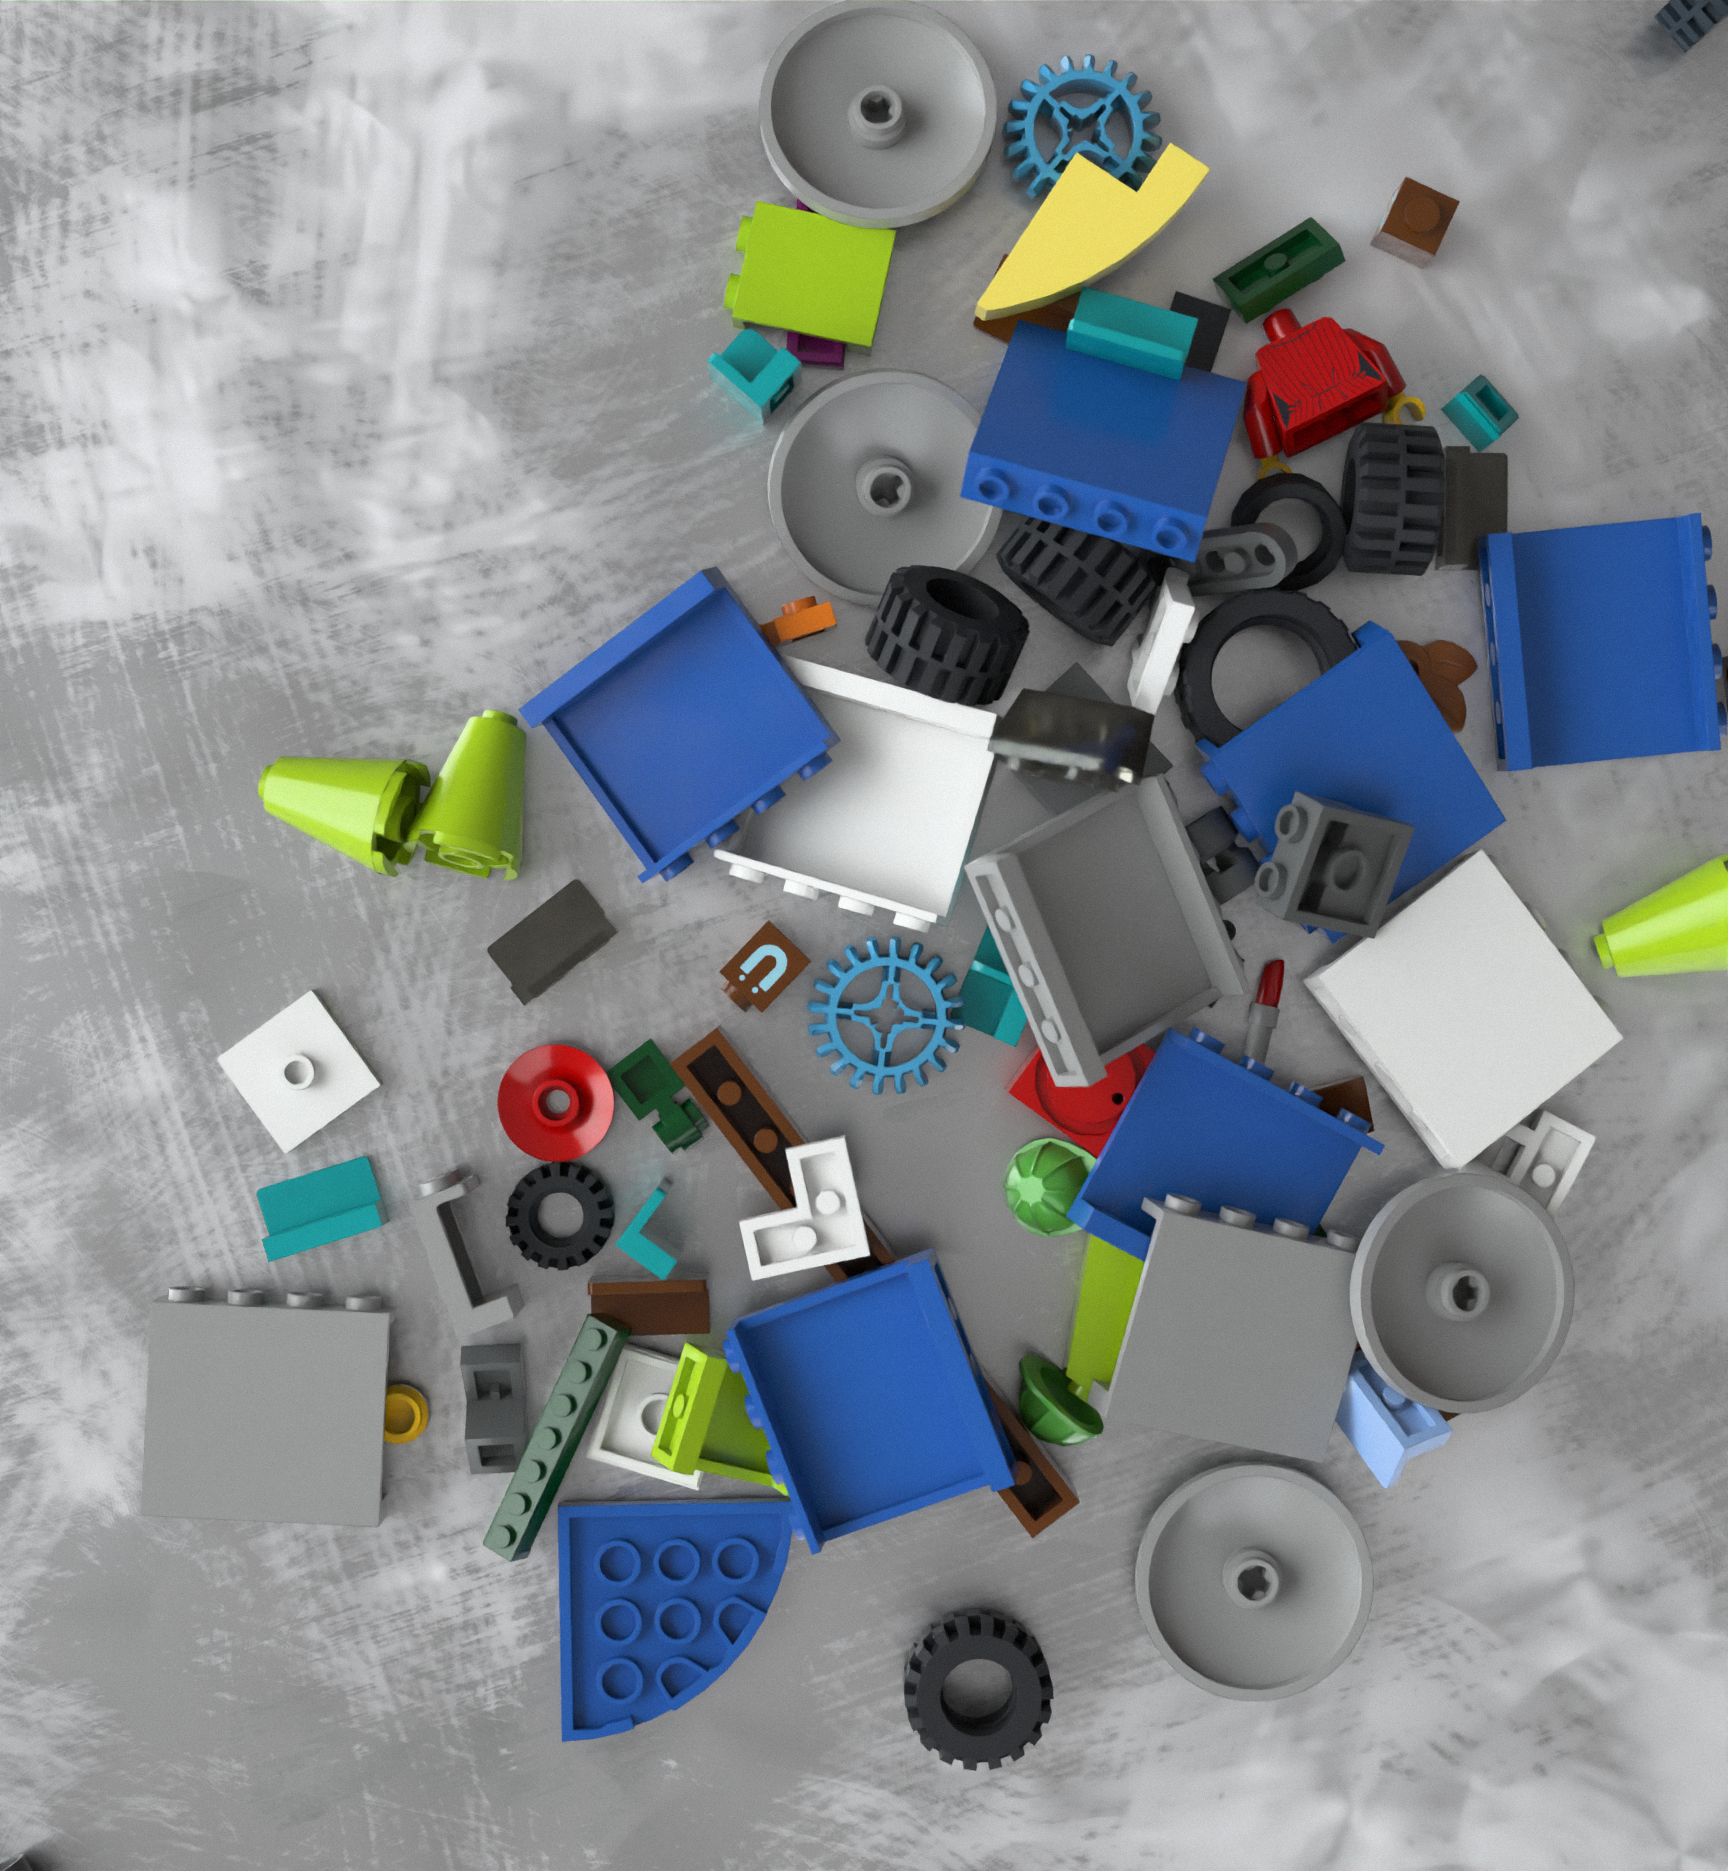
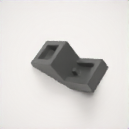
(495, 1407)

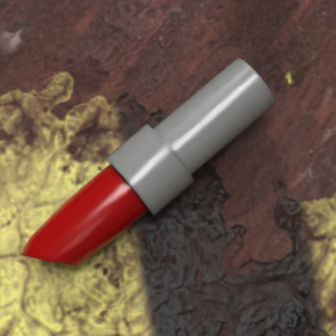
(1265, 1011)

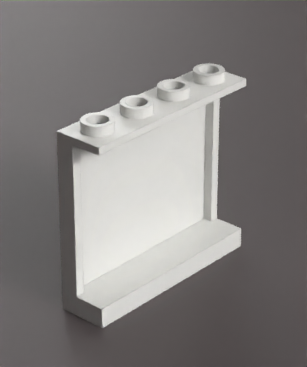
(890, 810)
(1466, 1010)

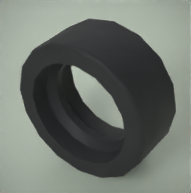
(1298, 486)

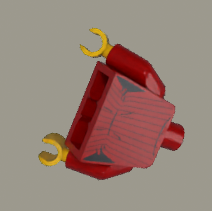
(1316, 386)

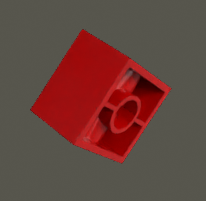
(1081, 1112)

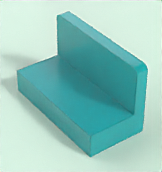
(1131, 333)
(321, 1208)
(645, 1242)

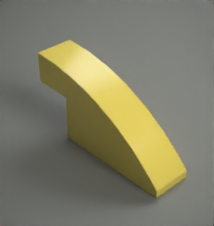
(1089, 231)

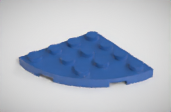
(659, 1602)

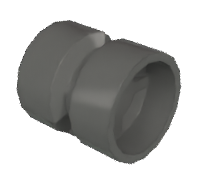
(1215, 837)

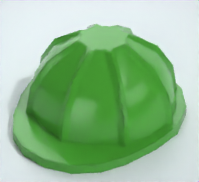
(1045, 1183)
(1051, 1409)

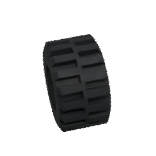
(1392, 498)
(1077, 577)
(947, 635)
(989, 1736)

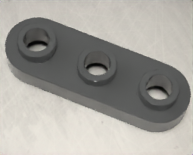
(1245, 562)

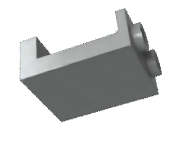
(450, 1259)

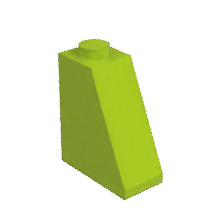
(1099, 1313)

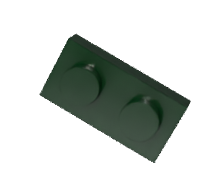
(1279, 270)

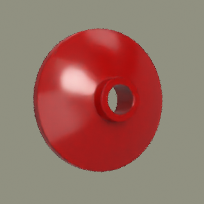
(527, 1110)

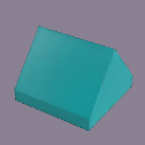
(1480, 413)

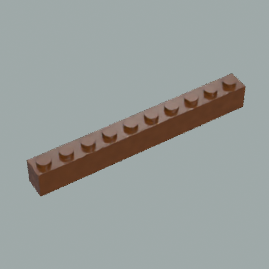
(760, 1134)

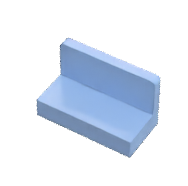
(1386, 1424)

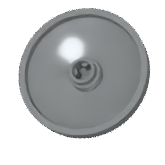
(878, 112)
(875, 482)
(1462, 1292)
(1254, 1581)

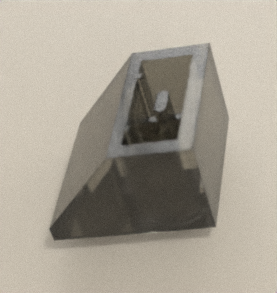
(1074, 740)

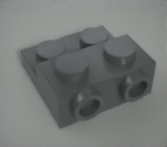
(1332, 865)

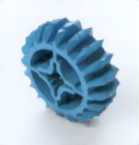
(1113, 97)
(880, 1065)

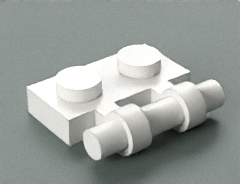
(1155, 652)
(1546, 1161)

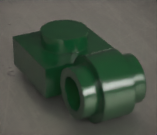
(647, 1084)

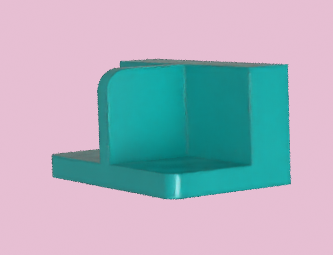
(756, 373)
(991, 996)

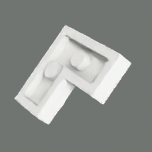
(824, 1225)

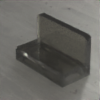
(1472, 505)
(552, 941)

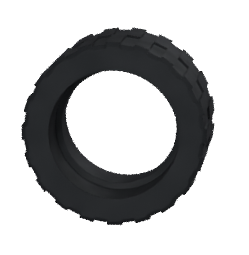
(1271, 606)

